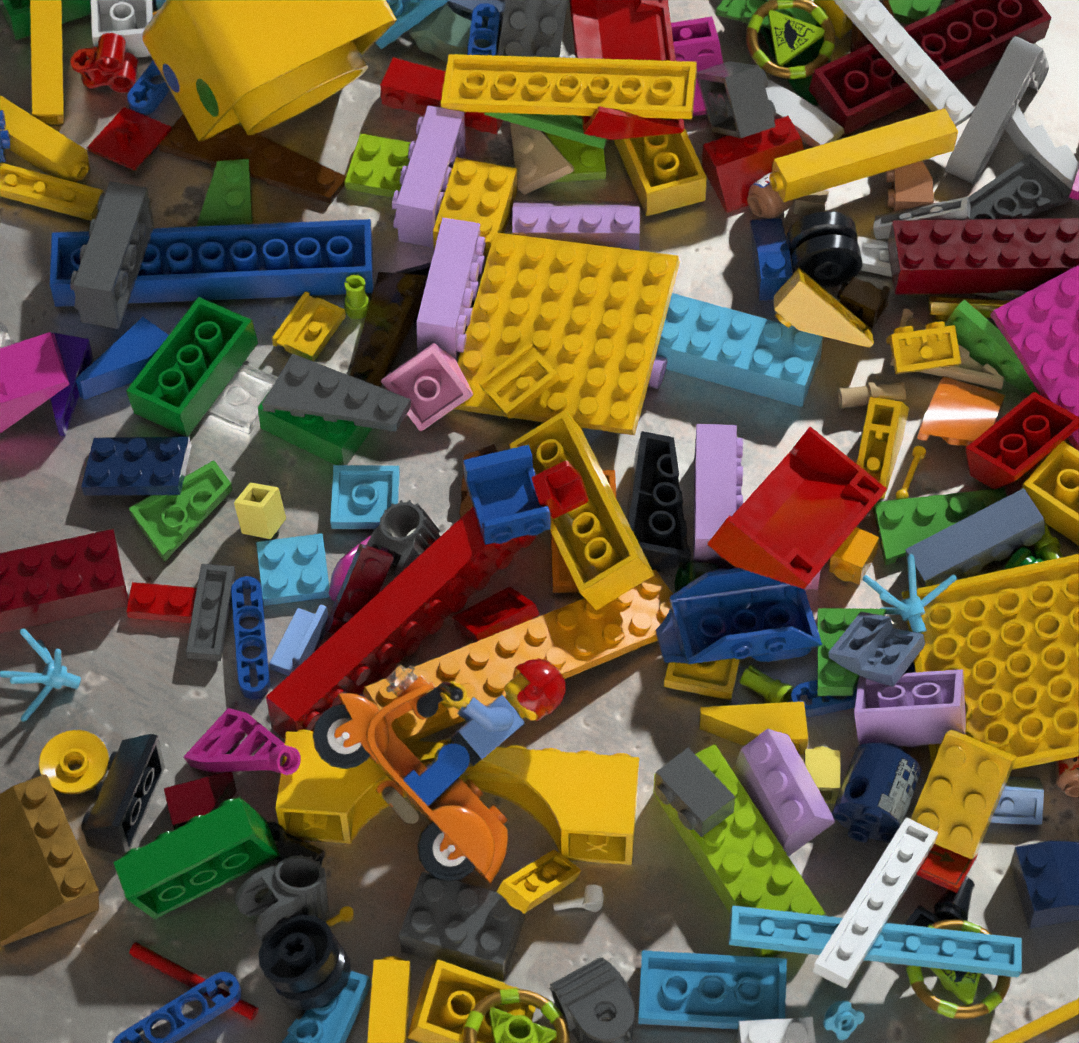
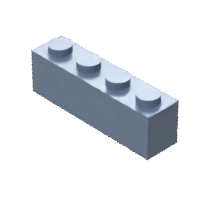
(978, 540)

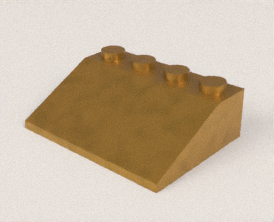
(40, 864)

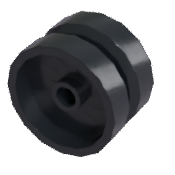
(825, 248)
(304, 962)

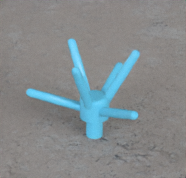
(912, 607)
(53, 675)

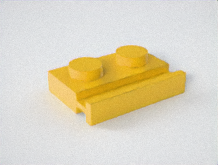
(309, 327)
(519, 380)

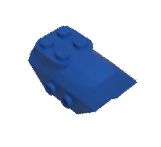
(737, 617)

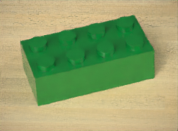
(192, 367)
(196, 858)

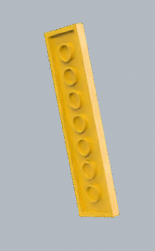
(569, 85)

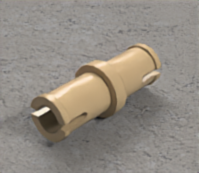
(860, 395)

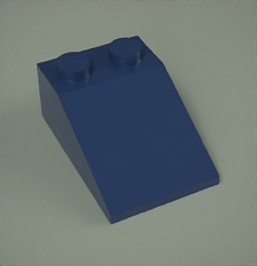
(1047, 881)

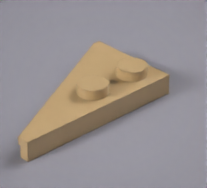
(536, 159)
(967, 371)

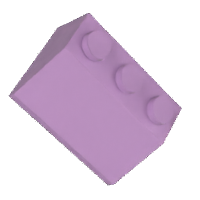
(913, 711)
(782, 789)

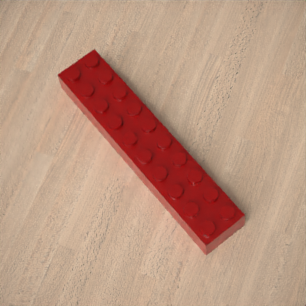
(391, 624)

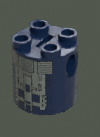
(876, 791)

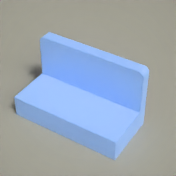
(299, 640)
(1020, 802)

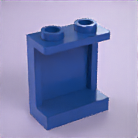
(505, 495)

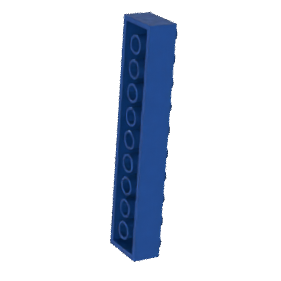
(234, 261)

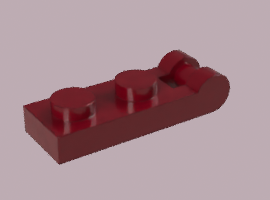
(360, 584)

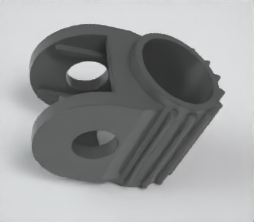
(393, 531)
(295, 889)
(595, 995)

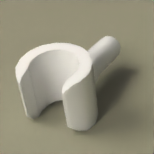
(591, 901)

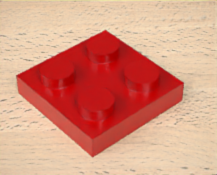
(495, 614)

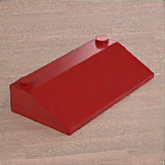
(629, 33)
(798, 513)

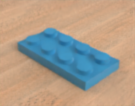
(710, 989)

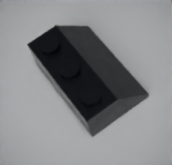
(124, 795)

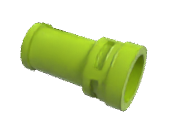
(356, 299)
(772, 690)

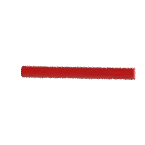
(186, 977)

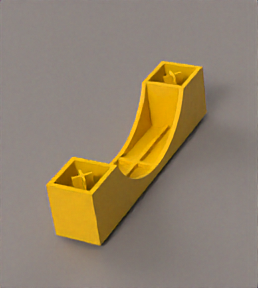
(577, 797)

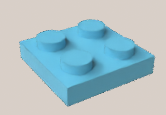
(362, 495)
(293, 569)

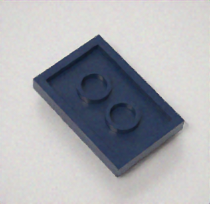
(136, 466)

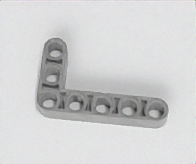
(1019, 68)

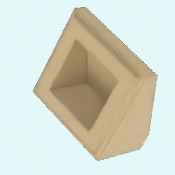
(811, 203)

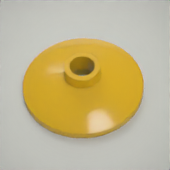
(70, 749)

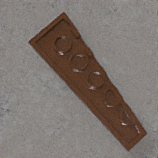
(267, 159)

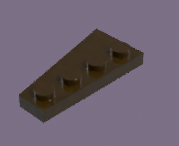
(387, 323)

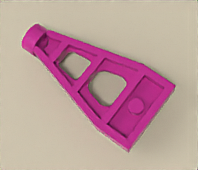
(230, 728)

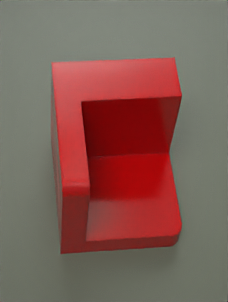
(560, 489)

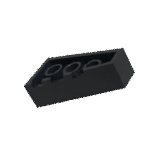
(657, 503)

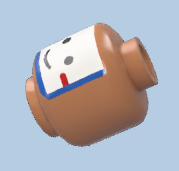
(765, 201)

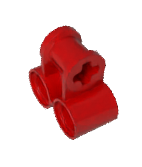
(107, 64)

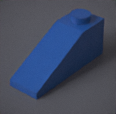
(770, 256)
(122, 360)

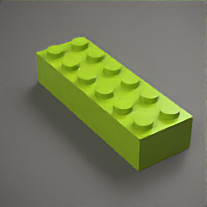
(744, 854)

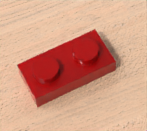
(161, 602)

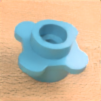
(842, 1019)

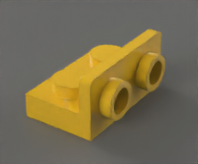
(924, 348)

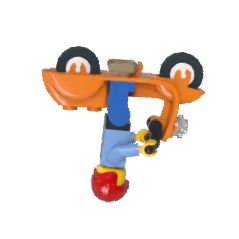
(462, 828)

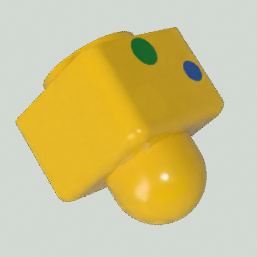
(260, 57)

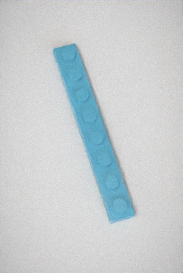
(893, 945)

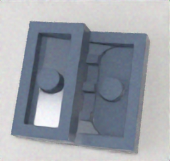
(876, 648)

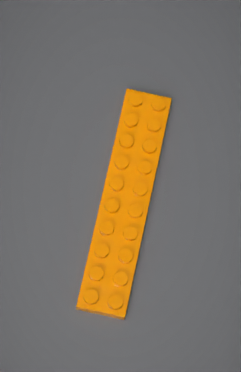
(568, 638)

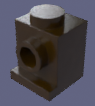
(864, 300)

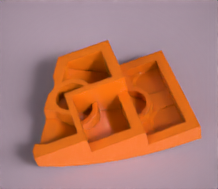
(960, 412)

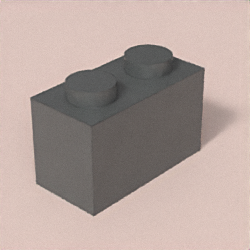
(694, 792)

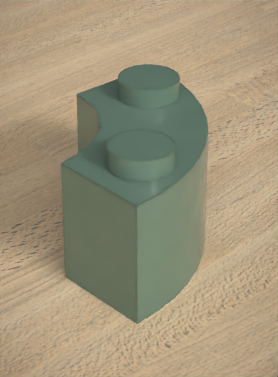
(445, 34)

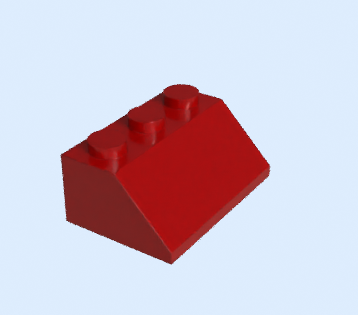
(737, 163)
(1019, 441)

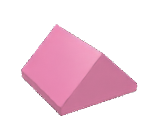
(431, 383)

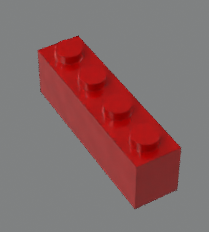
(416, 86)

